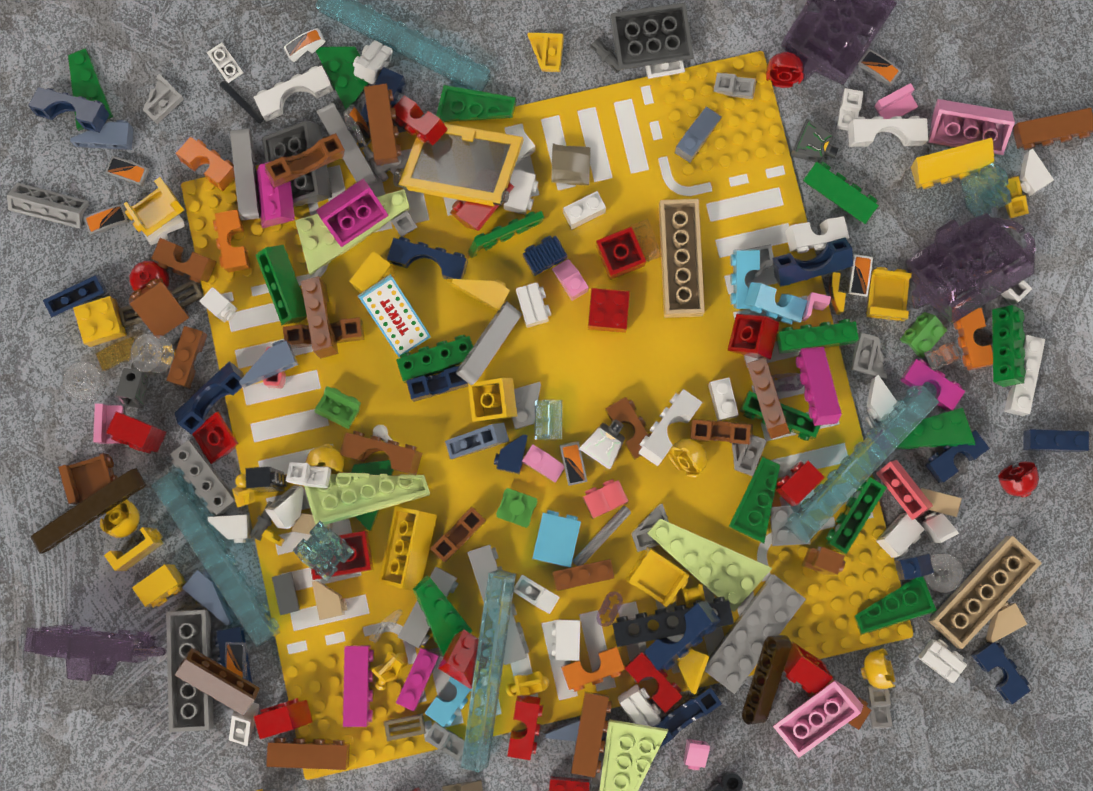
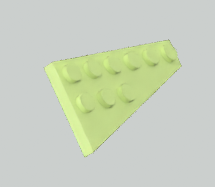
(321, 246)
(362, 493)
(714, 565)
(629, 754)

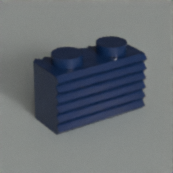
(544, 255)

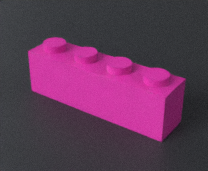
(818, 386)
(357, 686)

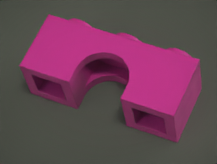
(947, 392)
(417, 678)

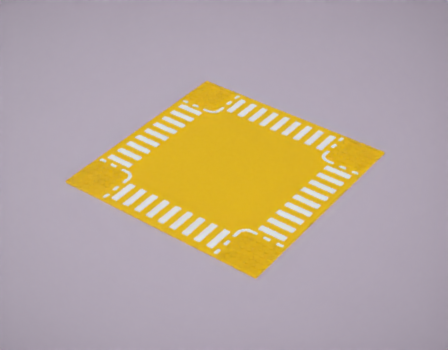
(744, 203)

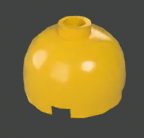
(690, 456)
(326, 457)
(121, 520)
(878, 670)

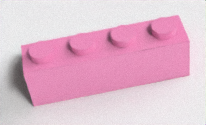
(963, 124)
(818, 717)

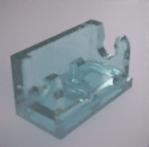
(548, 420)

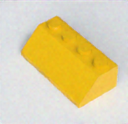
(952, 163)
(407, 548)

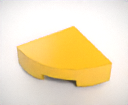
(273, 537)

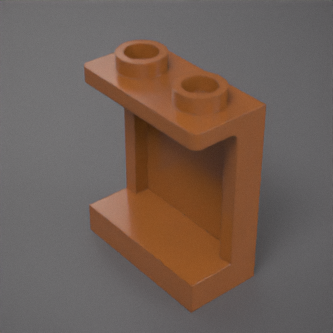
(158, 307)
(86, 477)

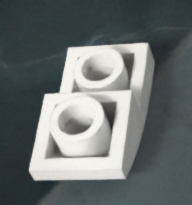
(225, 62)
(172, 225)

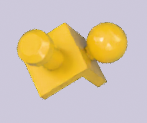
(241, 494)
(390, 669)
(528, 684)

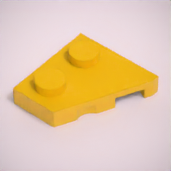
(548, 50)

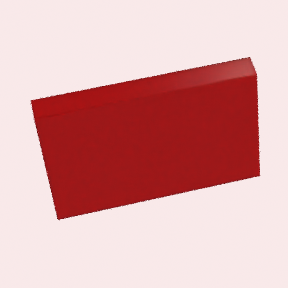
(215, 438)

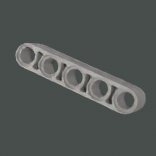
(352, 156)
(245, 174)
(488, 343)

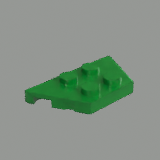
(340, 69)
(372, 468)

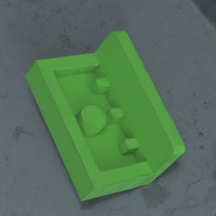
(923, 333)
(338, 407)

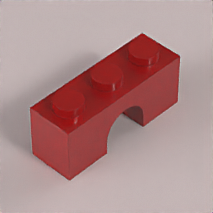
(427, 128)
(666, 693)
(522, 743)

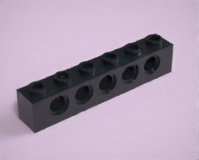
(625, 637)

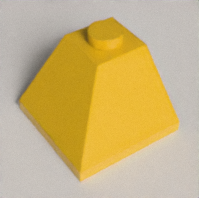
(692, 668)

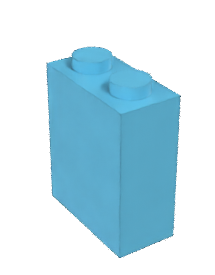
(556, 539)

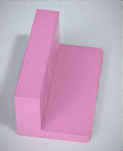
(897, 103)
(815, 301)
(102, 419)

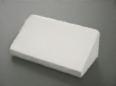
(664, 69)

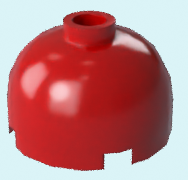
(785, 70)
(146, 271)
(1019, 480)

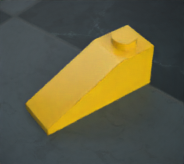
(485, 291)

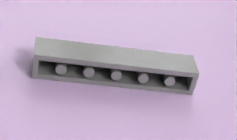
(484, 561)

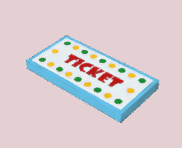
(394, 315)

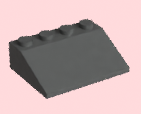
(651, 36)
(290, 142)

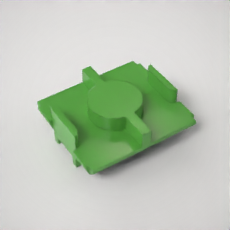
(516, 507)

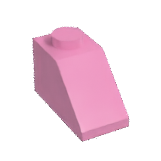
(570, 279)
(543, 463)
(696, 754)

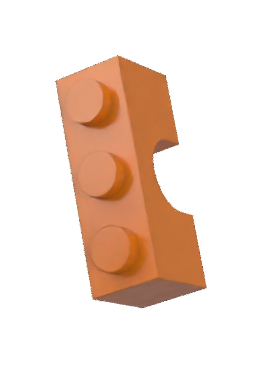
(195, 154)
(228, 225)
(974, 354)
(577, 676)

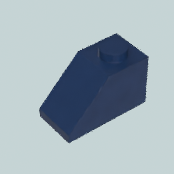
(511, 456)
(914, 567)

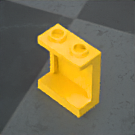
(154, 209)
(888, 294)
(123, 562)
(658, 577)

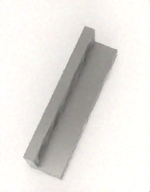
(45, 207)

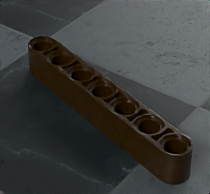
(88, 510)

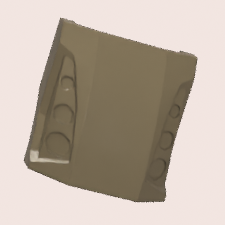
(570, 164)

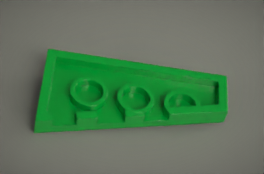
(85, 81)
(468, 105)
(505, 233)
(940, 430)
(756, 505)
(904, 604)
(439, 613)

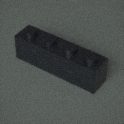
(265, 479)

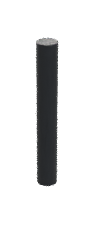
(244, 104)

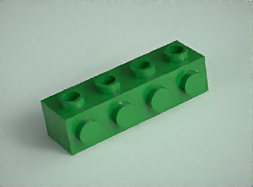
(841, 193)
(282, 284)
(822, 336)
(1008, 346)
(434, 360)
(797, 421)
(855, 516)

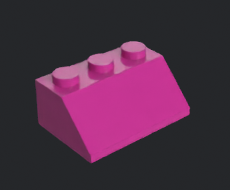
(274, 203)
(352, 212)

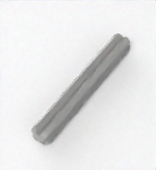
(602, 536)

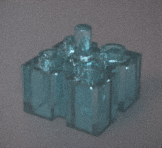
(986, 190)
(323, 550)

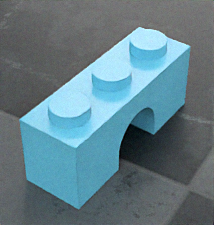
(742, 263)
(762, 298)
(443, 710)

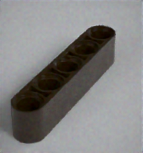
(766, 679)

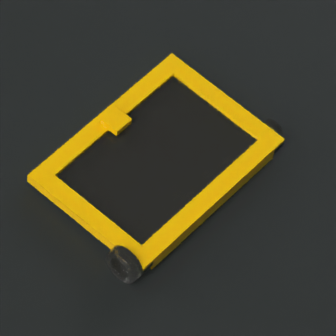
(462, 165)

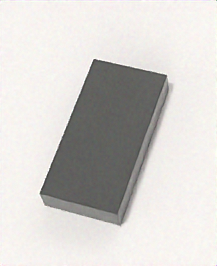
(286, 593)

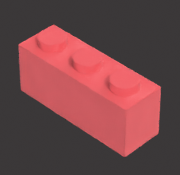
(904, 489)

